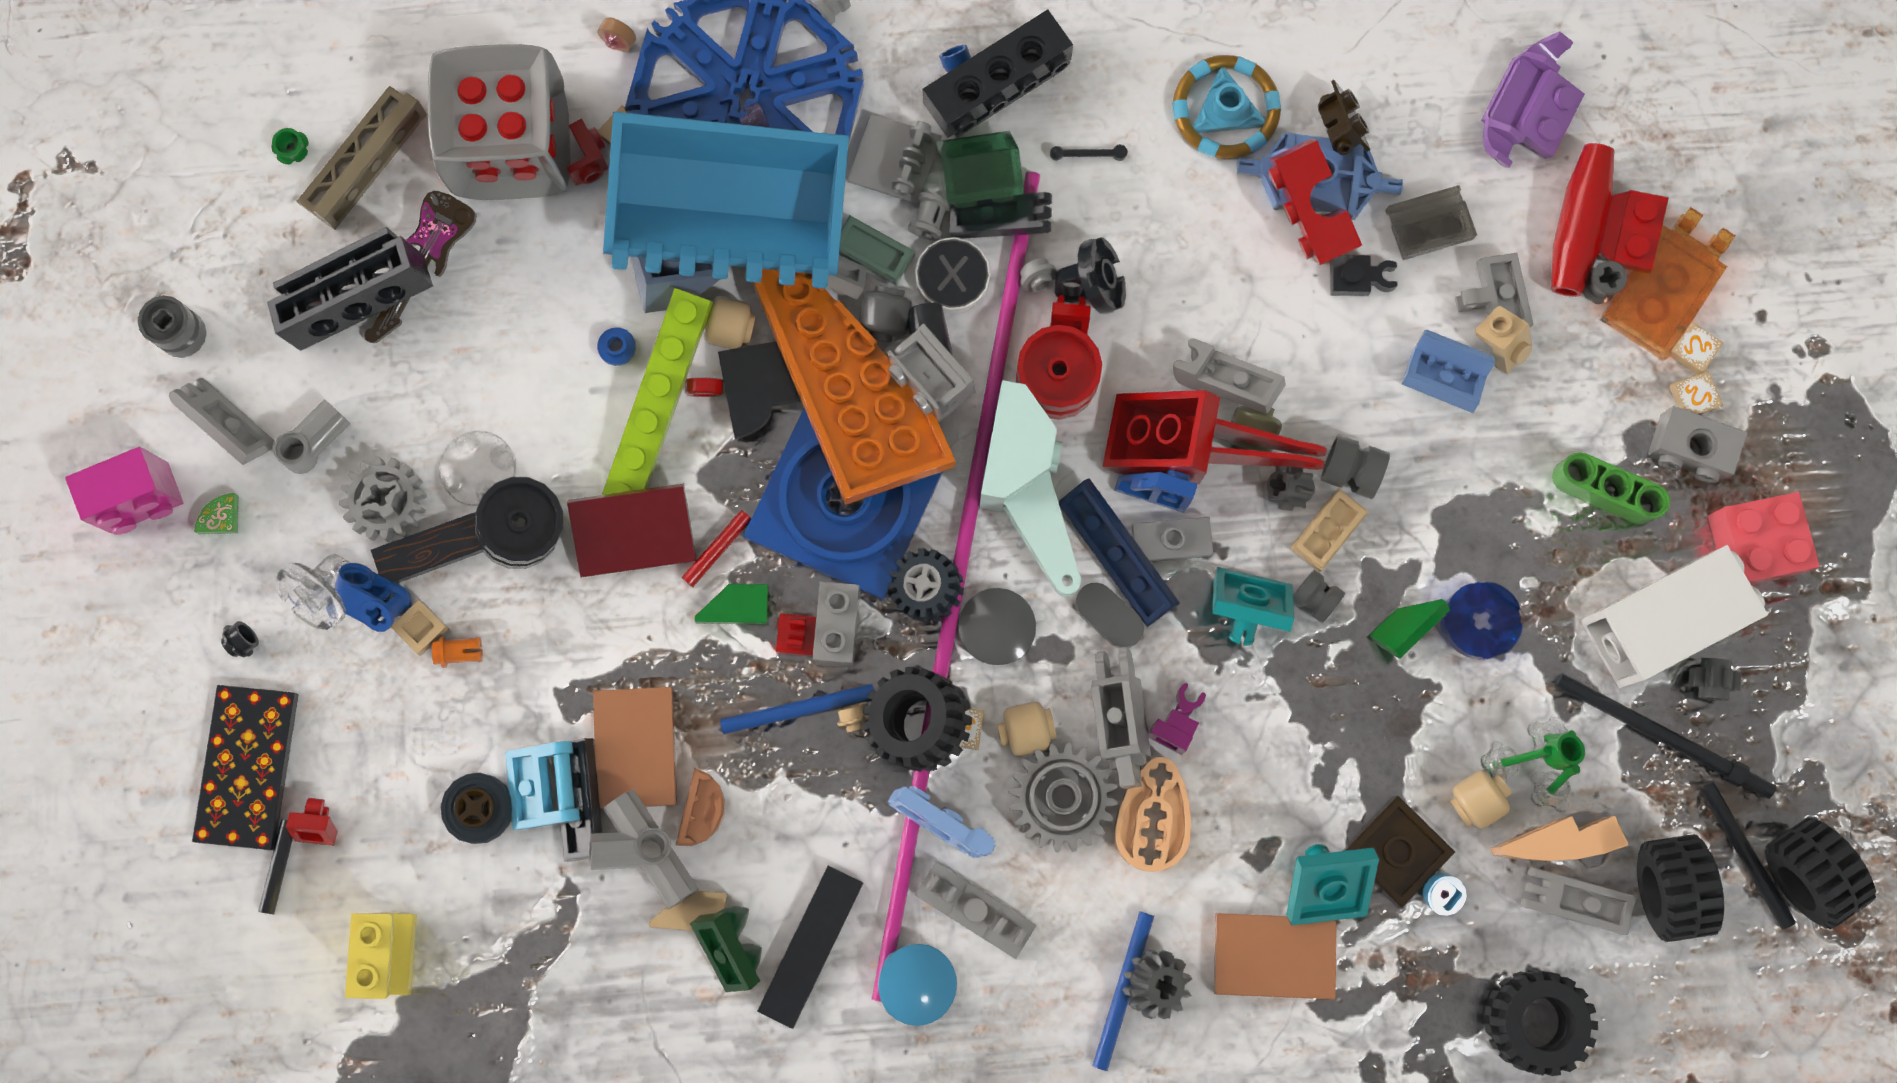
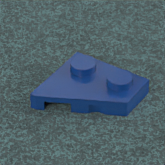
(1167, 490)

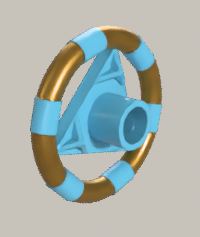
(1227, 107)

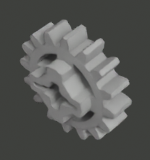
(369, 506)

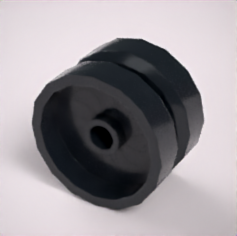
(509, 501)

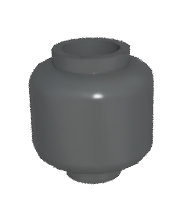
(885, 313)

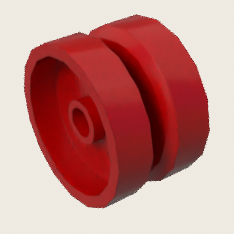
(1068, 352)

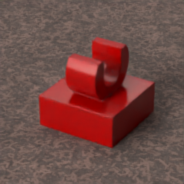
(1071, 314)
(796, 635)
(313, 825)

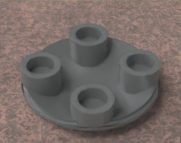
(997, 626)

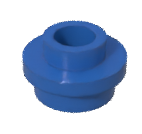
(619, 357)

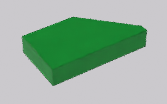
(1408, 626)

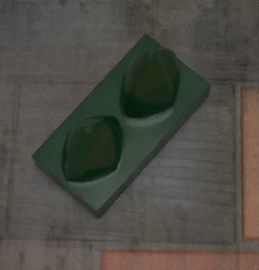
(732, 961)

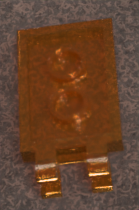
(1661, 305)

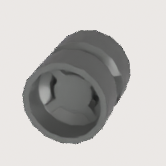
(172, 326)
(1355, 466)

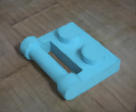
(531, 785)

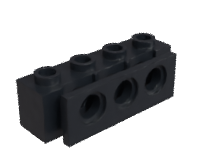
(1006, 59)
(341, 308)

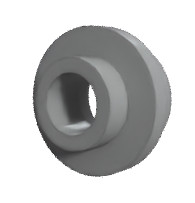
(1038, 275)

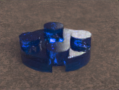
(1503, 618)

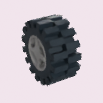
(914, 579)

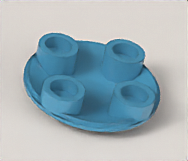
(917, 984)

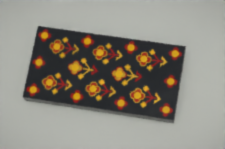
(245, 767)

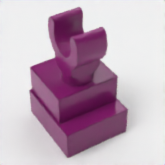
(1178, 728)

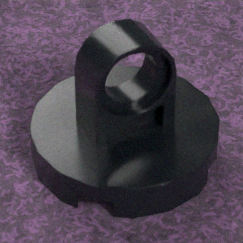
(1095, 276)

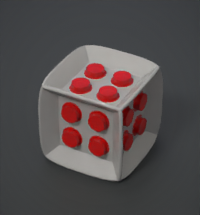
(498, 122)

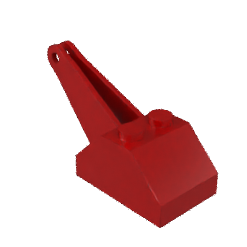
(1177, 432)

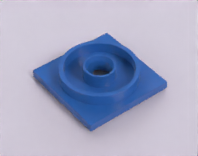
(849, 547)

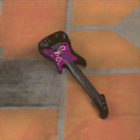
(440, 226)

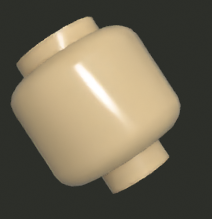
(729, 323)
(1027, 728)
(1481, 799)

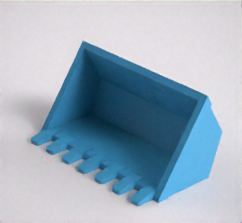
(725, 197)

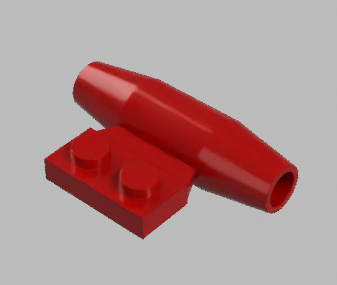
(1598, 223)

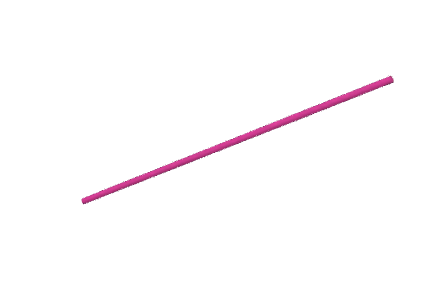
(961, 560)

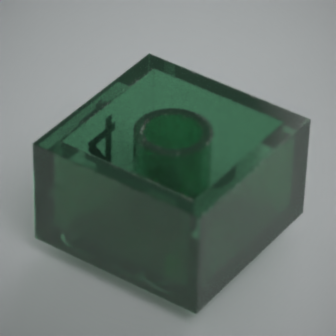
(980, 168)

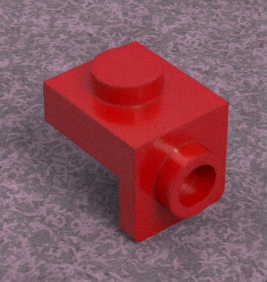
(593, 165)

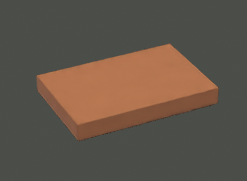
(635, 745)
(1273, 958)

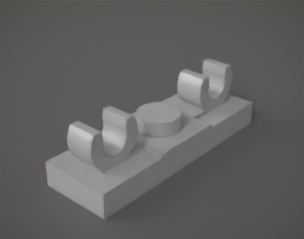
(975, 910)

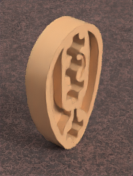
(1174, 827)

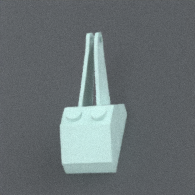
(1021, 484)

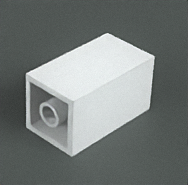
(1674, 617)

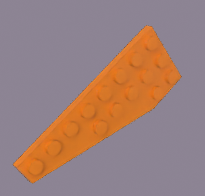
(857, 409)

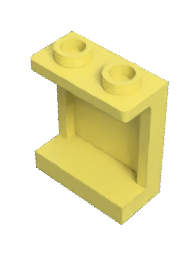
(380, 955)

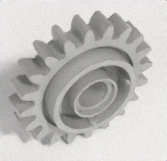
(1088, 793)

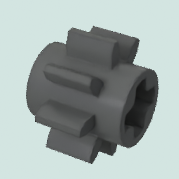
(1290, 487)
(1715, 679)

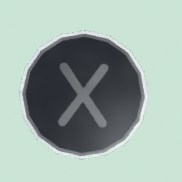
(953, 274)

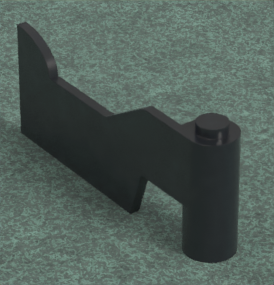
(759, 378)

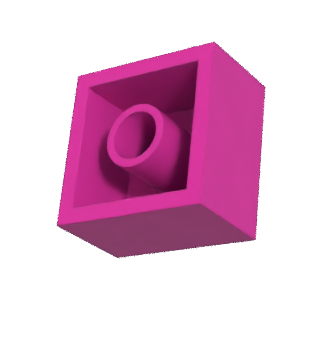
(124, 491)

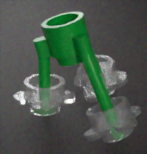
(1555, 746)

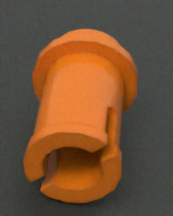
(455, 651)

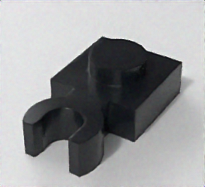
(1354, 275)

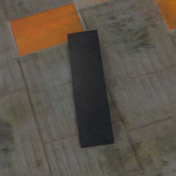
(810, 947)

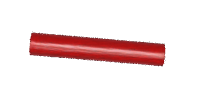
(716, 548)

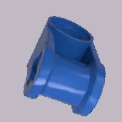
(367, 596)

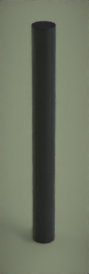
(1747, 855)

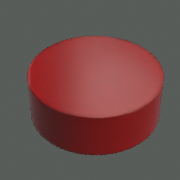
(704, 387)

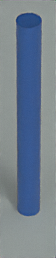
(796, 709)
(1120, 1000)

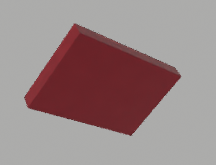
(631, 530)

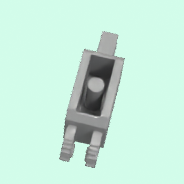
(1120, 718)

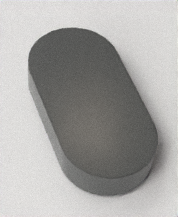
(1109, 615)

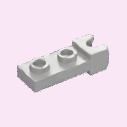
(1228, 377)

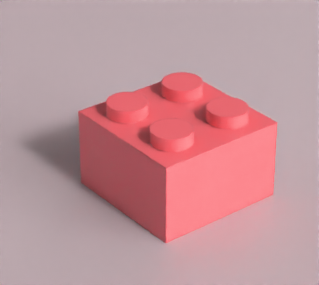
(1767, 536)

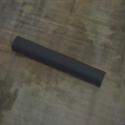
(276, 870)

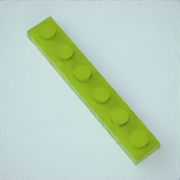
(658, 393)

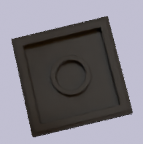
(1406, 850)

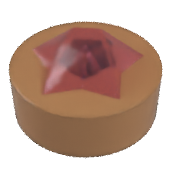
(616, 34)

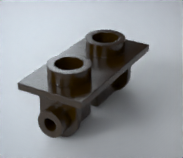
(1344, 125)

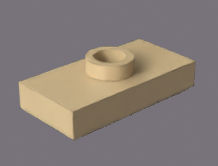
(1329, 530)

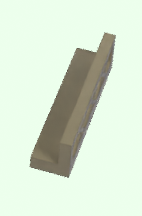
(367, 161)

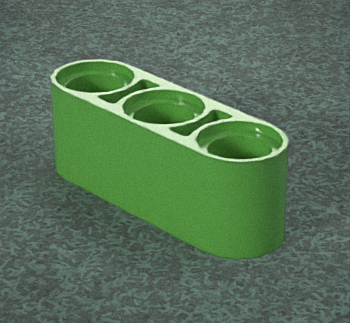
(1628, 485)

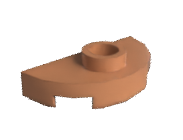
(702, 810)

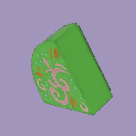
(219, 516)

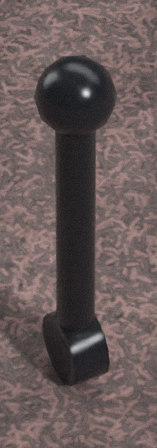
(1118, 153)

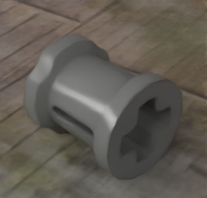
(1603, 292)

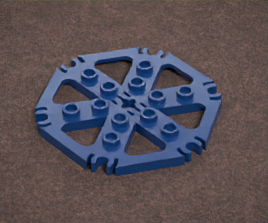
(753, 62)

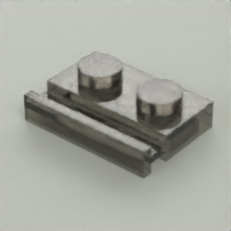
(1431, 222)

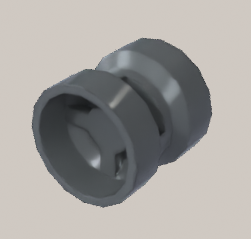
(1318, 596)

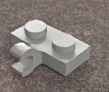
(1501, 286)

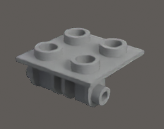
(894, 158)

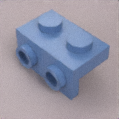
(1448, 370)

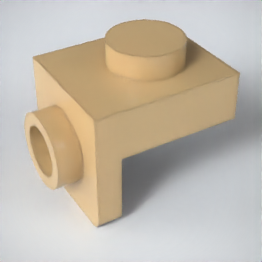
(1507, 336)

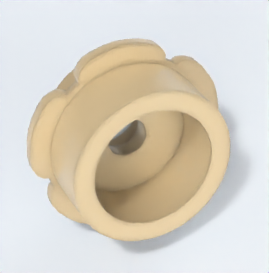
(852, 716)

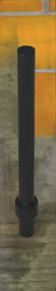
(1732, 771)

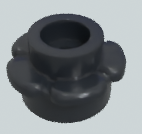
(239, 639)

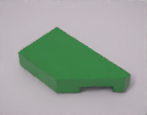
(737, 606)

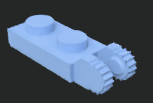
(942, 823)

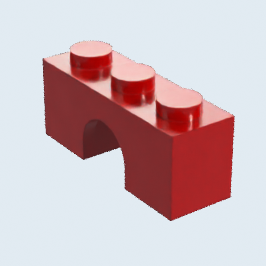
(1297, 174)

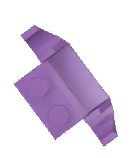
(1531, 102)

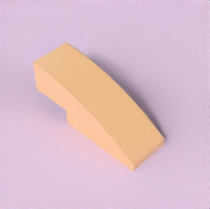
(1564, 841)

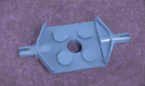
(1349, 188)

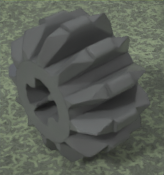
(1171, 986)

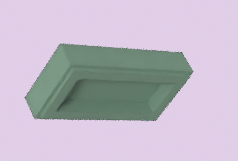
(874, 250)

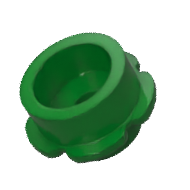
(286, 137)

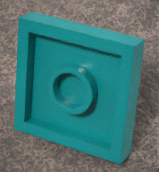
(1252, 602)
(1331, 885)

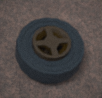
(467, 798)

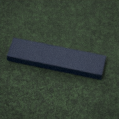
(1118, 552)

